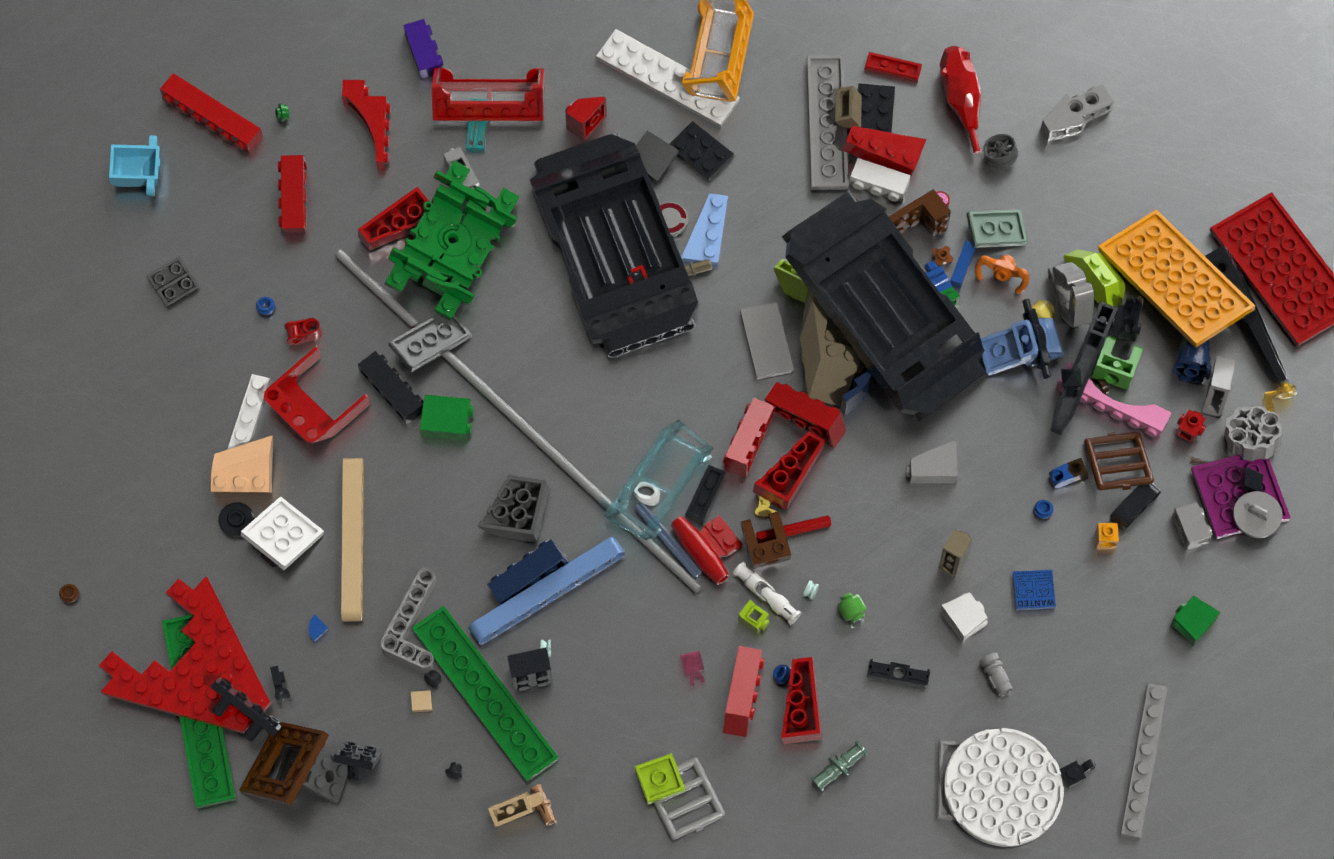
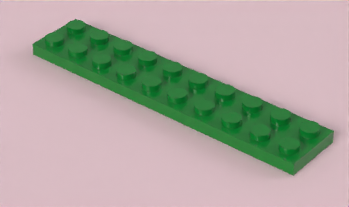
(485, 694)
(203, 742)

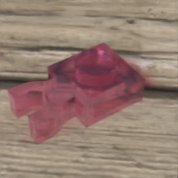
(692, 666)

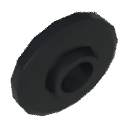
(235, 518)

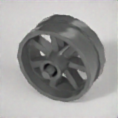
(998, 145)

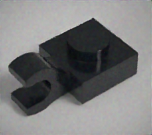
(278, 680)
(1075, 773)

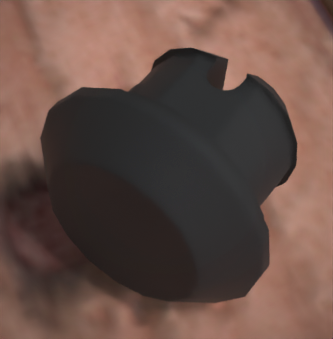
(432, 678)
(454, 771)

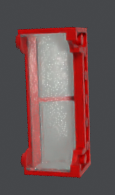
(503, 97)

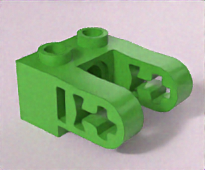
(1116, 370)

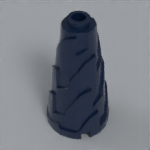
(1192, 362)

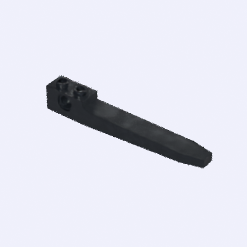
(1221, 257)
(1085, 362)

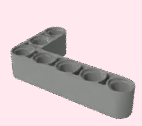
(408, 622)

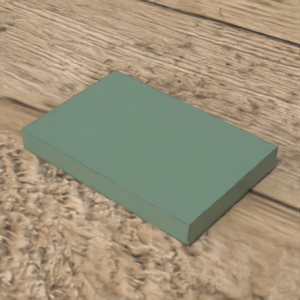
(997, 228)

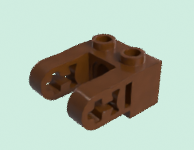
(770, 551)

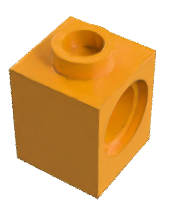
(1107, 536)

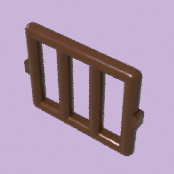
(1099, 471)

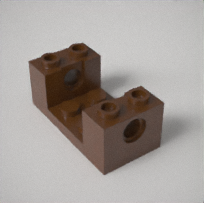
(927, 209)

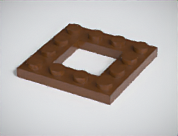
(284, 792)

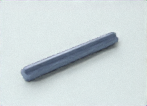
(670, 543)

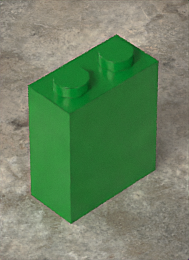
(446, 417)

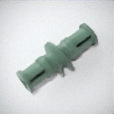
(839, 765)

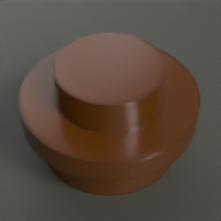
(69, 593)

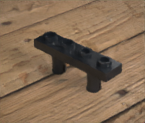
(240, 701)

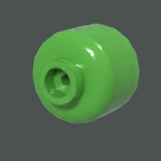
(851, 607)

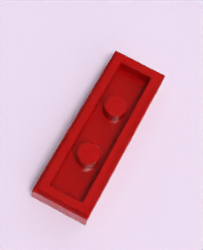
(893, 67)

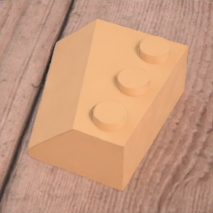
(244, 468)

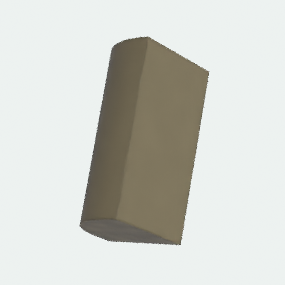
(848, 107)

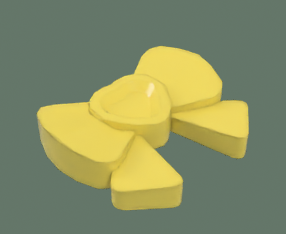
(763, 508)

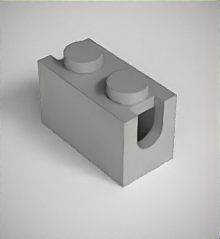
(1192, 525)

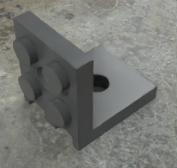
(316, 778)

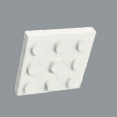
(282, 533)

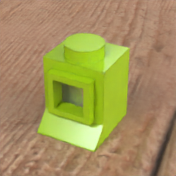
(754, 617)

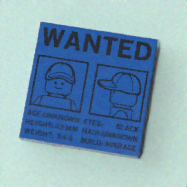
(1034, 590)

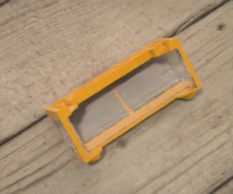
(720, 49)

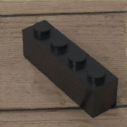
(391, 387)

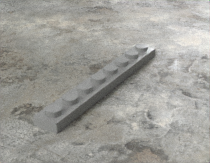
(1144, 761)

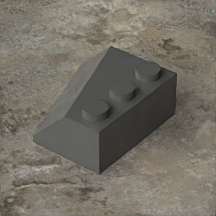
(517, 509)

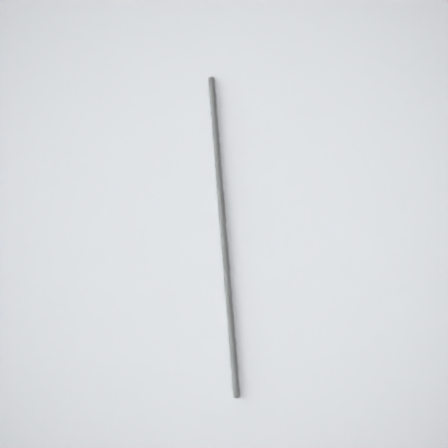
(520, 423)

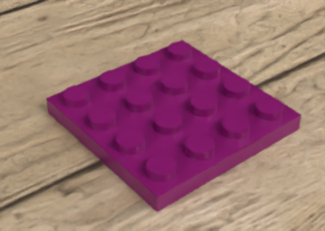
(1221, 487)

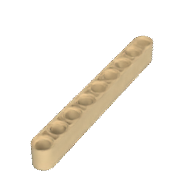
(352, 540)

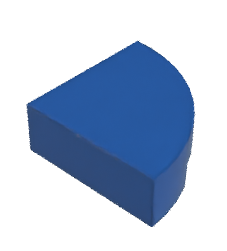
(317, 628)

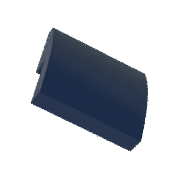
(855, 396)

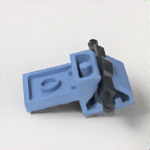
(1028, 342)

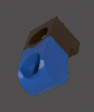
(1069, 473)

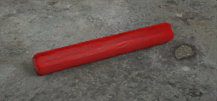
(796, 528)

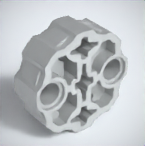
(1253, 433)

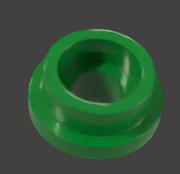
(282, 112)

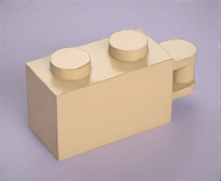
(515, 807)

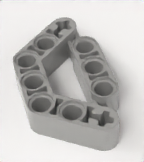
(1072, 294)

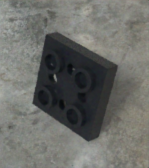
(357, 757)

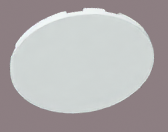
(1003, 787)

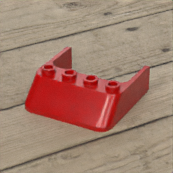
(303, 412)

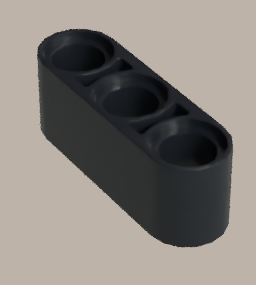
(1135, 504)

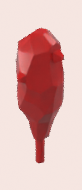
(962, 89)

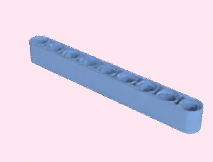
(546, 590)

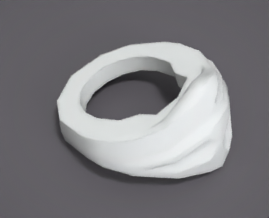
(651, 500)

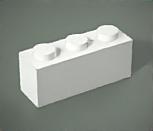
(879, 180)

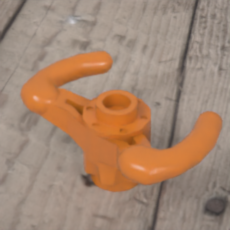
(1003, 270)

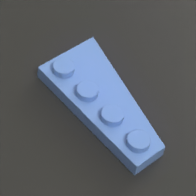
(708, 232)

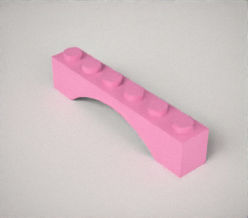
(1147, 418)

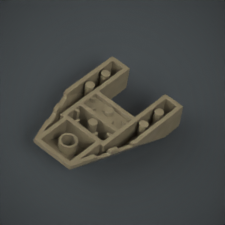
(826, 356)

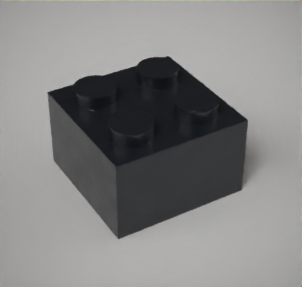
(530, 669)

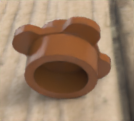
(942, 260)

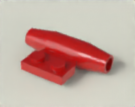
(708, 546)

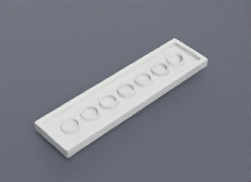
(660, 76)

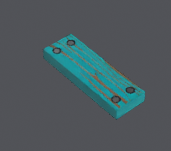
(476, 134)

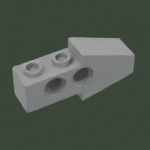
(1064, 122)

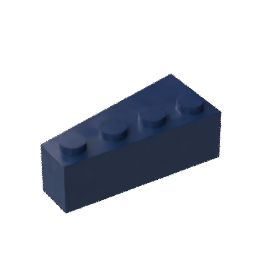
(528, 571)

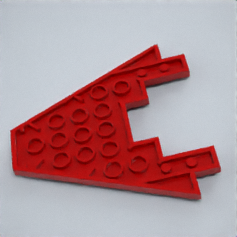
(187, 687)

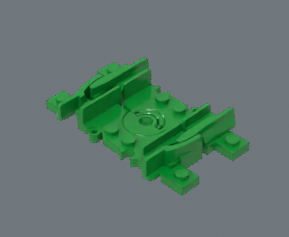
(471, 237)

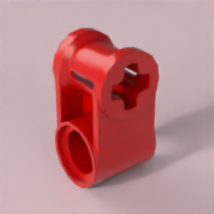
(299, 332)

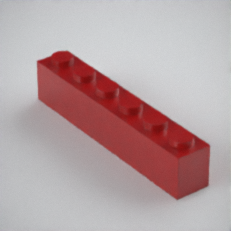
(211, 113)

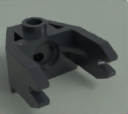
(1128, 315)

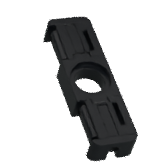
(885, 673)

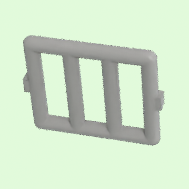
(710, 797)

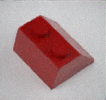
(585, 116)

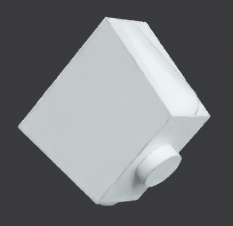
(965, 615)

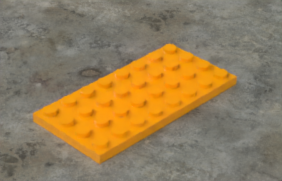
(1176, 278)

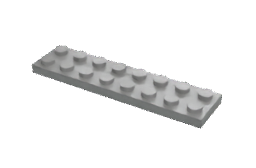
(827, 138)

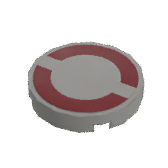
(675, 217)

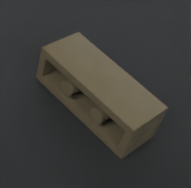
(955, 553)

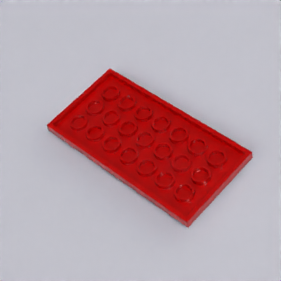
(1281, 267)

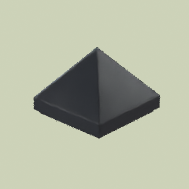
(1071, 378)

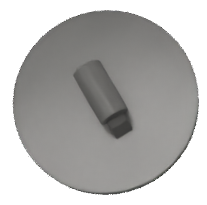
(1257, 514)

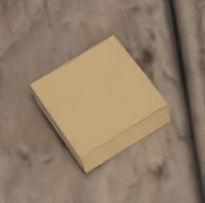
(421, 701)

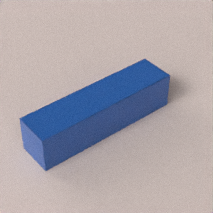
(962, 264)

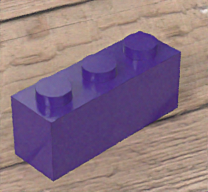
(422, 47)

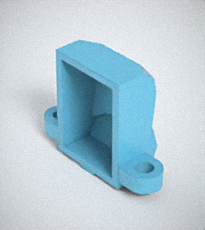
(135, 165)

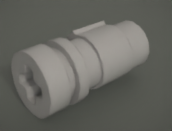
(997, 676)

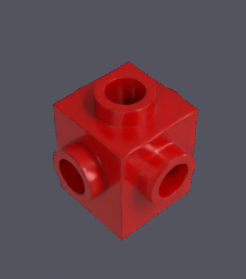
(1191, 426)

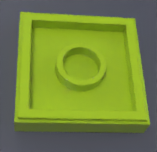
(659, 778)

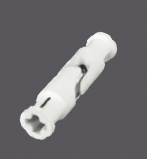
(777, 602)

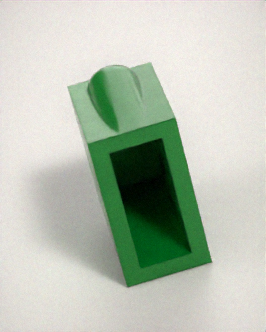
(1194, 619)

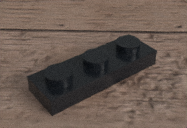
(705, 494)

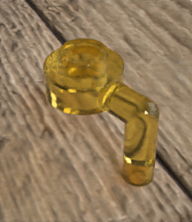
(1285, 391)

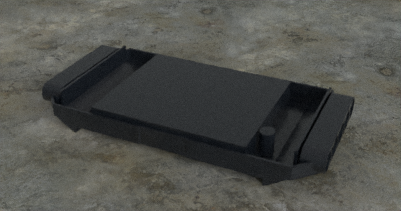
(606, 233)
(884, 303)

